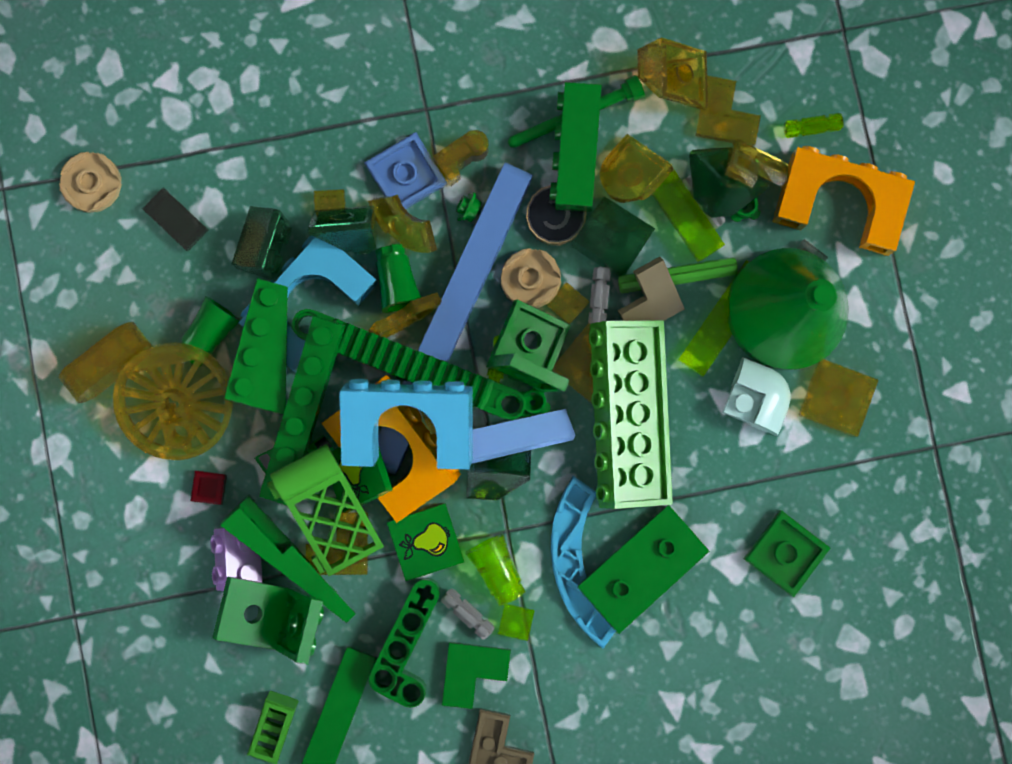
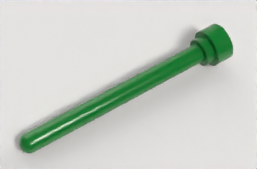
(630, 90)

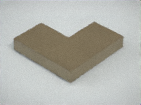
(659, 293)
(490, 741)

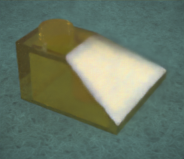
(674, 72)

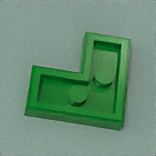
(466, 664)

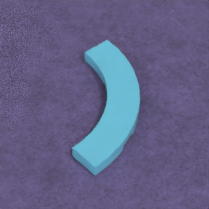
(568, 560)

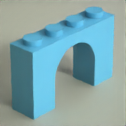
(325, 263)
(447, 407)

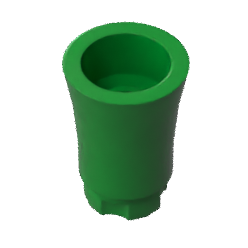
(395, 278)
(210, 326)

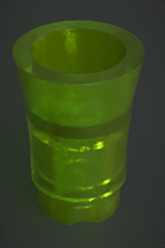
(497, 569)

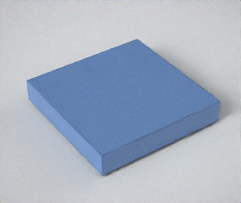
(406, 171)

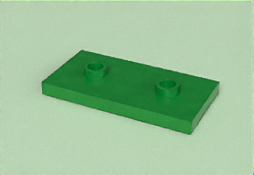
(643, 569)

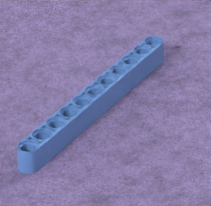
(464, 287)

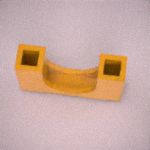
(884, 193)
(424, 478)

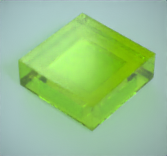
(516, 621)

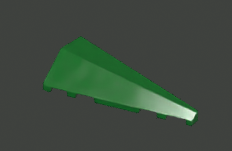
(262, 536)

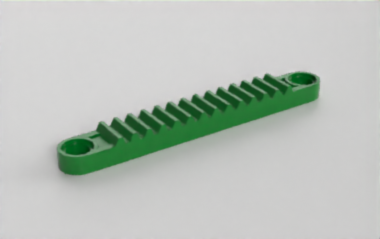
(415, 365)

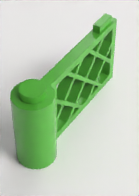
(304, 479)

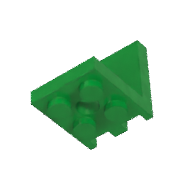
(525, 364)
(283, 623)

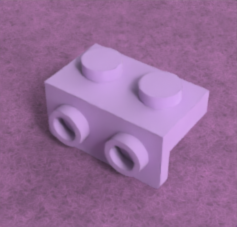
(233, 559)

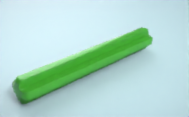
(687, 273)

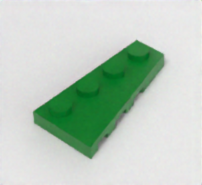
(261, 356)

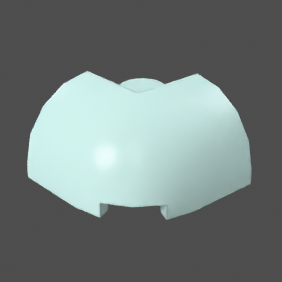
(758, 397)

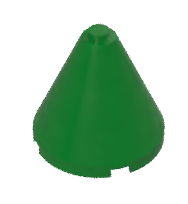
(787, 309)

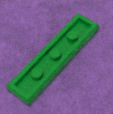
(340, 707)

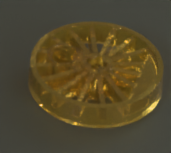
(169, 415)

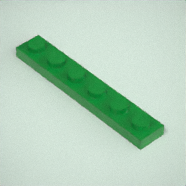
(305, 397)

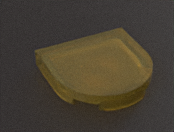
(632, 171)

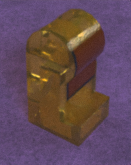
(460, 153)

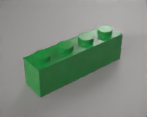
(577, 147)

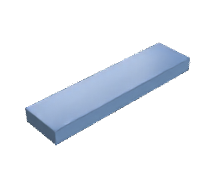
(521, 435)

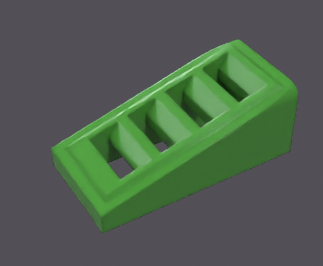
(279, 708)

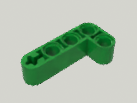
(409, 637)

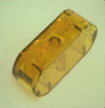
(103, 362)

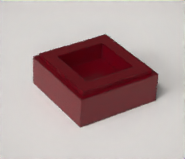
(208, 487)

